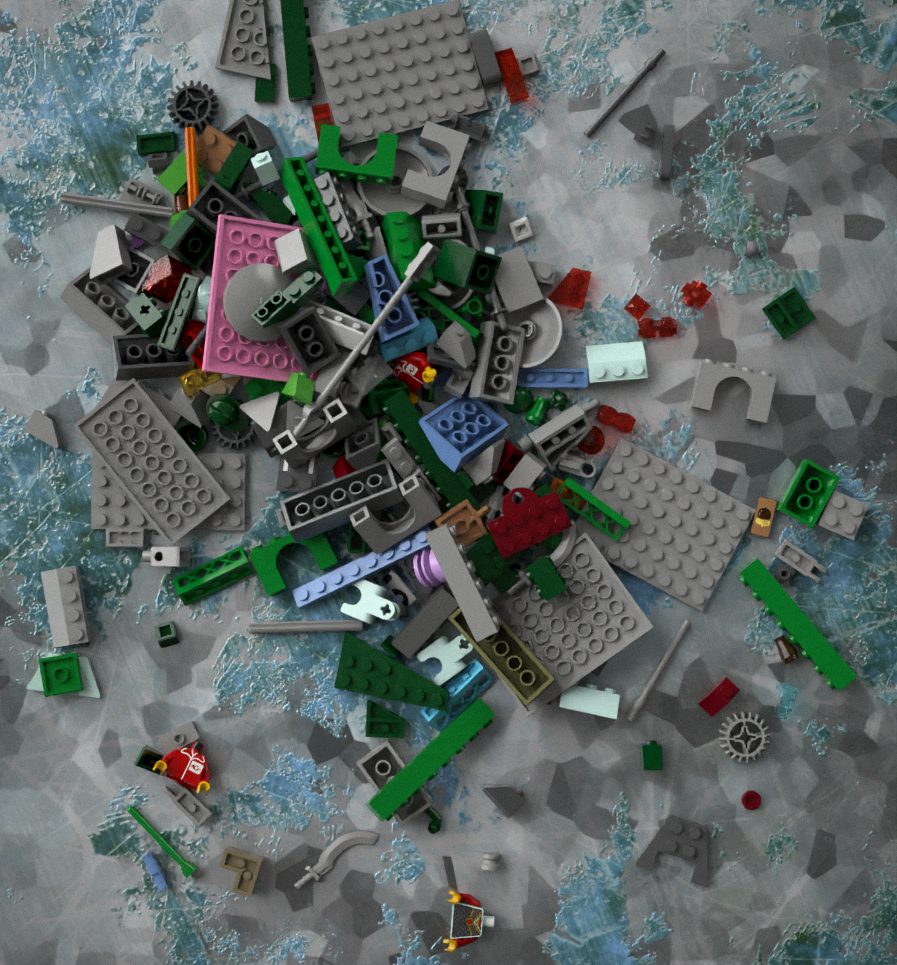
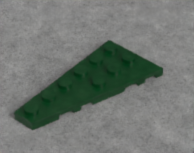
(379, 675)

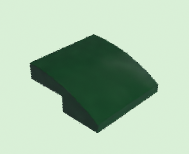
(789, 313)

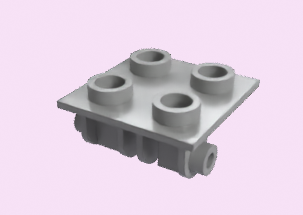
(140, 193)

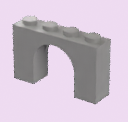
(438, 189)
(759, 385)
(159, 398)
(301, 449)
(383, 535)

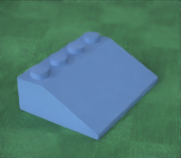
(462, 429)

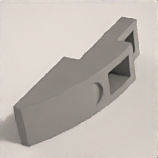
(405, 465)

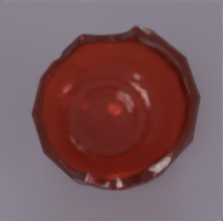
(592, 442)

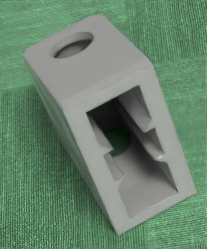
(167, 556)

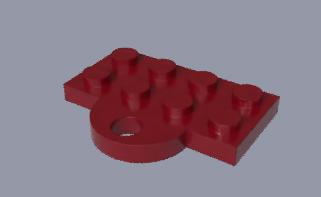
(528, 521)

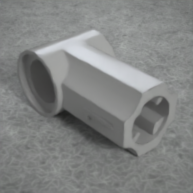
(574, 466)

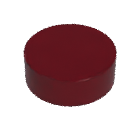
(751, 800)

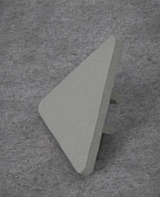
(262, 410)
(294, 416)

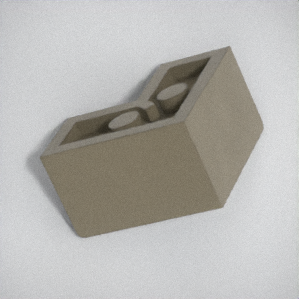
(247, 867)

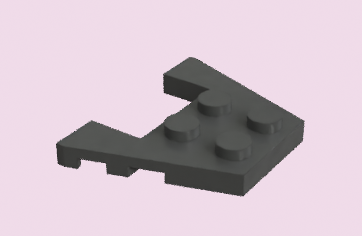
(683, 840)

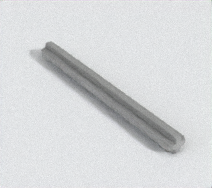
(116, 205)
(305, 626)

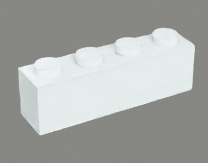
(342, 327)

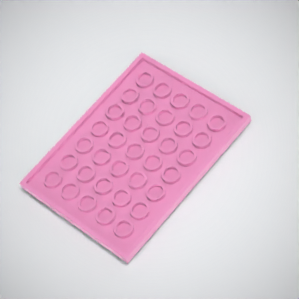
(225, 351)

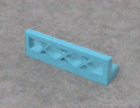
(465, 680)

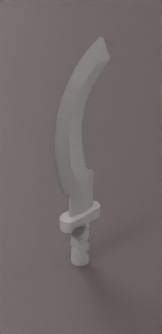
(354, 202)
(557, 556)
(333, 851)

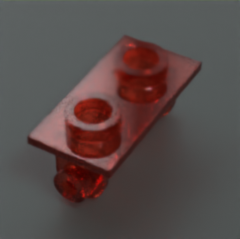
(666, 326)

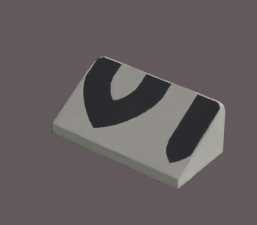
(399, 588)

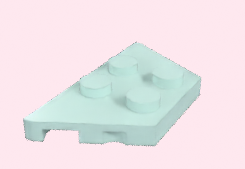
(88, 678)

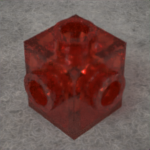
(701, 291)

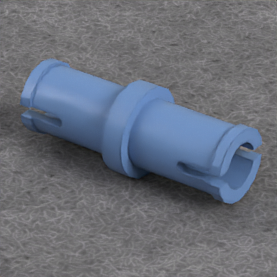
(155, 871)

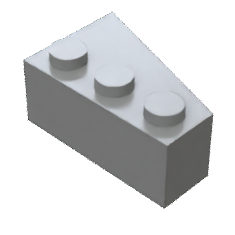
(560, 435)

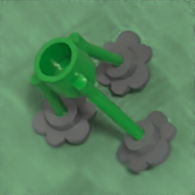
(473, 308)

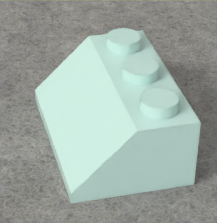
(616, 362)
(590, 700)

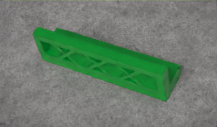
(446, 311)
(592, 500)
(214, 579)

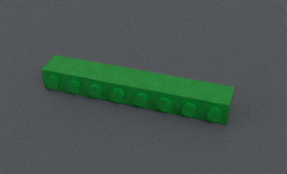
(318, 226)
(797, 624)
(430, 759)

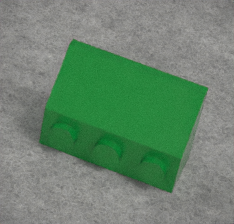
(807, 493)

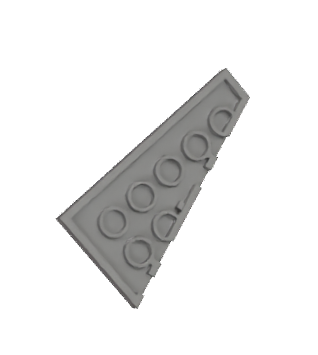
(245, 40)

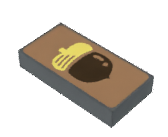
(763, 516)

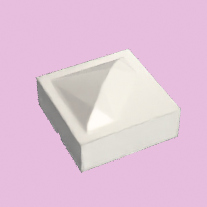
(520, 229)

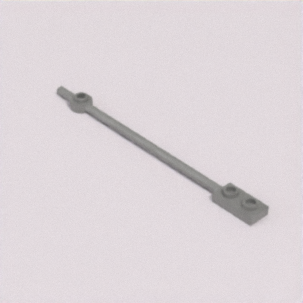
(414, 272)

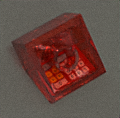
(165, 278)

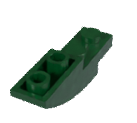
(286, 303)

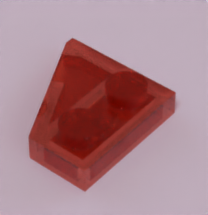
(572, 289)

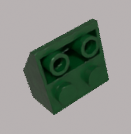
(484, 209)

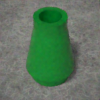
(536, 411)

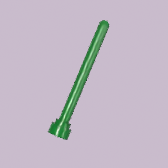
(187, 867)

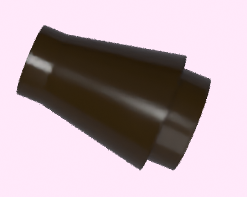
(786, 650)

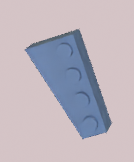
(382, 286)

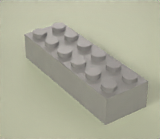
(463, 582)

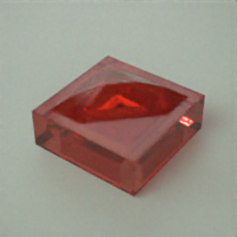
(637, 307)

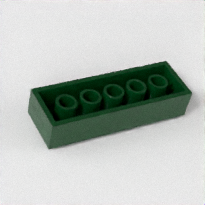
(486, 555)

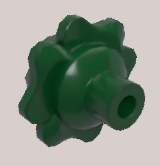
(558, 400)

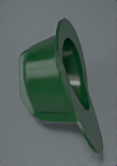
(226, 412)

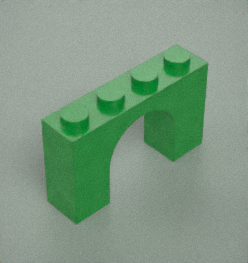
(378, 170)
(266, 559)

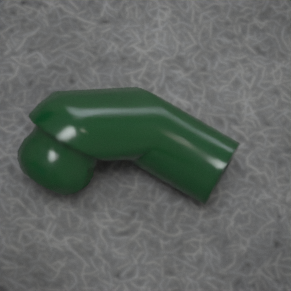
(435, 820)

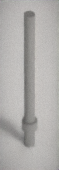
(639, 702)

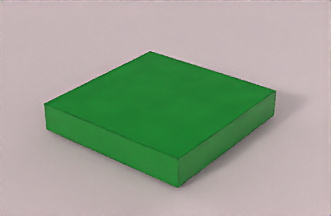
(61, 674)

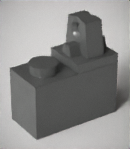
(352, 302)

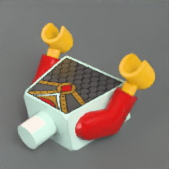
(466, 920)

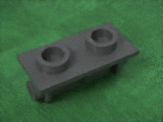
(477, 131)

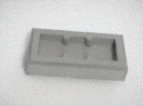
(125, 537)
(179, 737)

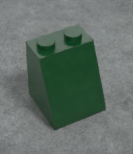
(467, 266)

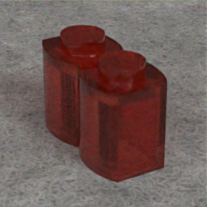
(609, 417)

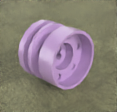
(427, 569)

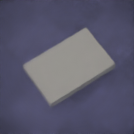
(516, 281)

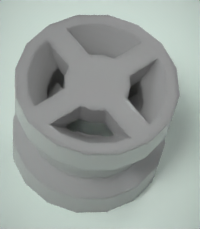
(490, 861)

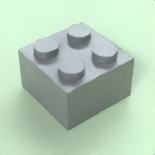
(842, 515)

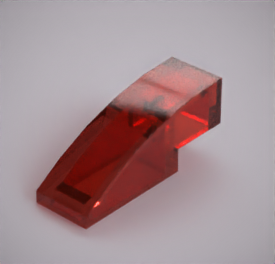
(511, 77)

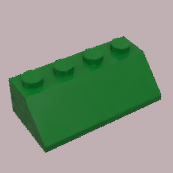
(404, 241)

